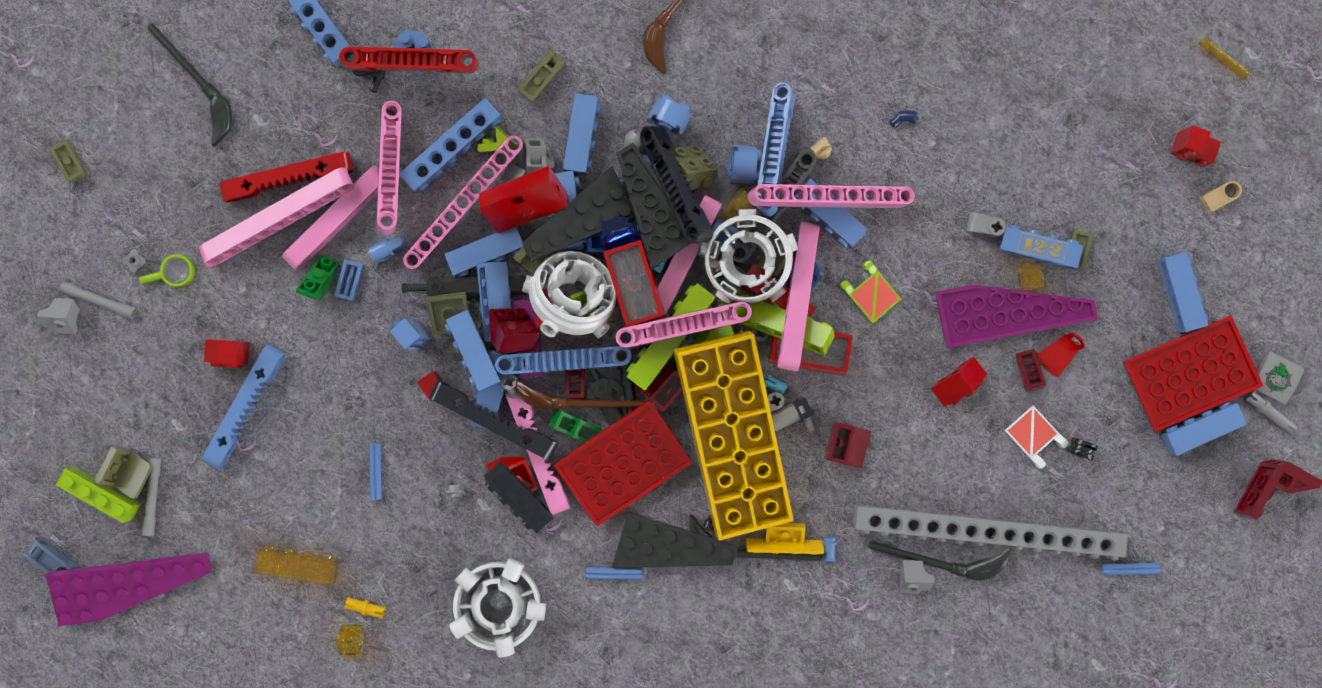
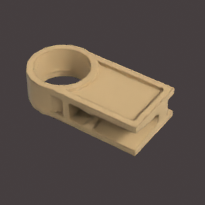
(1217, 198)

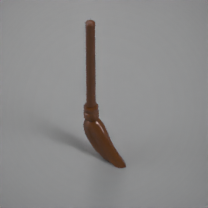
(655, 37)
(543, 401)

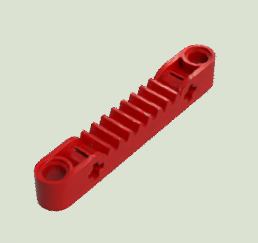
(408, 59)
(236, 188)

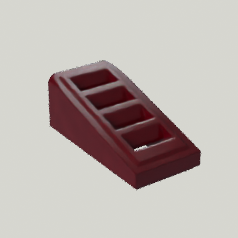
(1023, 372)
(582, 388)

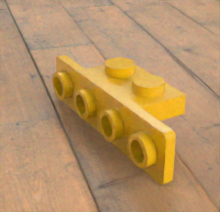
(785, 539)

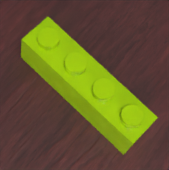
(97, 495)

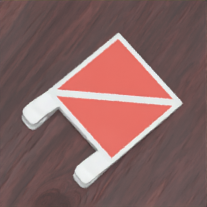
(1033, 433)

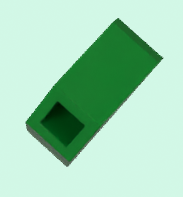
(319, 278)

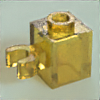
(1030, 276)
(350, 640)

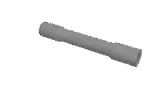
(78, 292)
(149, 519)

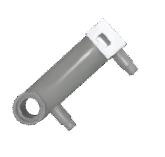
(792, 413)

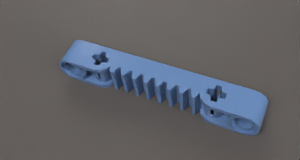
(775, 141)
(563, 360)
(218, 452)

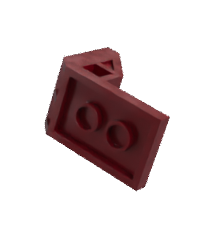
(1273, 476)

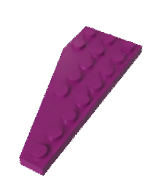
(990, 313)
(105, 590)

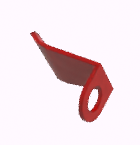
(1060, 353)

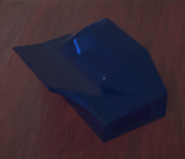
(618, 233)

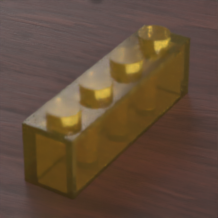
(296, 565)

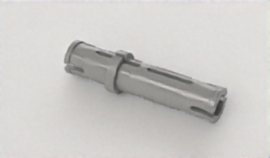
(1264, 406)

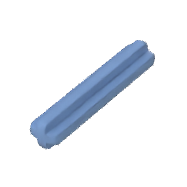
(375, 471)
(1131, 569)
(614, 573)

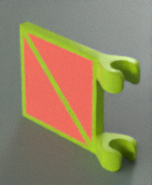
(873, 295)

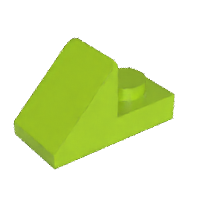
(490, 145)

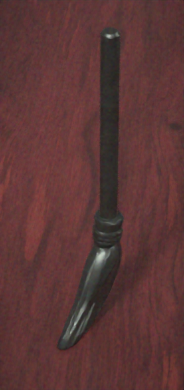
(219, 105)
(695, 527)
(976, 570)

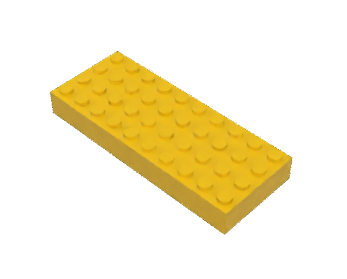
(734, 434)

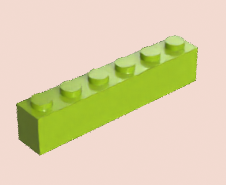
(770, 320)
(659, 352)

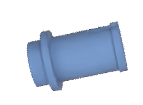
(829, 548)

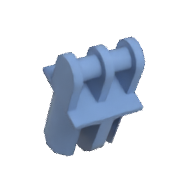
(386, 249)

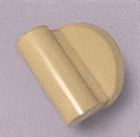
(822, 148)

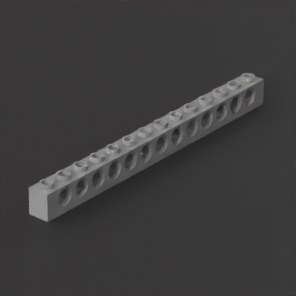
(1115, 547)

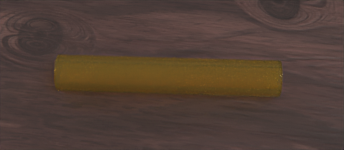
(1224, 57)

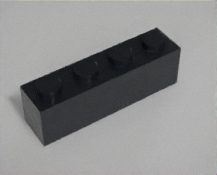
(518, 497)

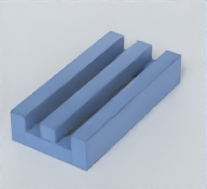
(356, 281)

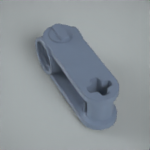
(48, 557)

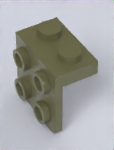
(696, 166)
(124, 471)

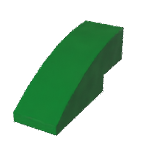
(573, 426)

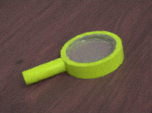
(174, 270)

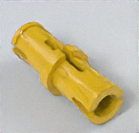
(365, 607)

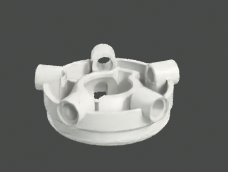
(785, 243)
(563, 312)
(463, 622)

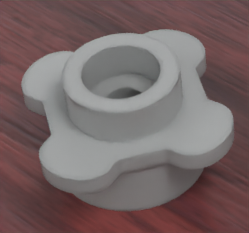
(139, 260)
(455, 491)

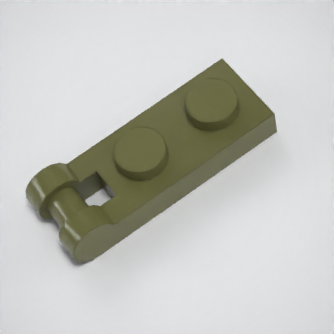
(541, 76)

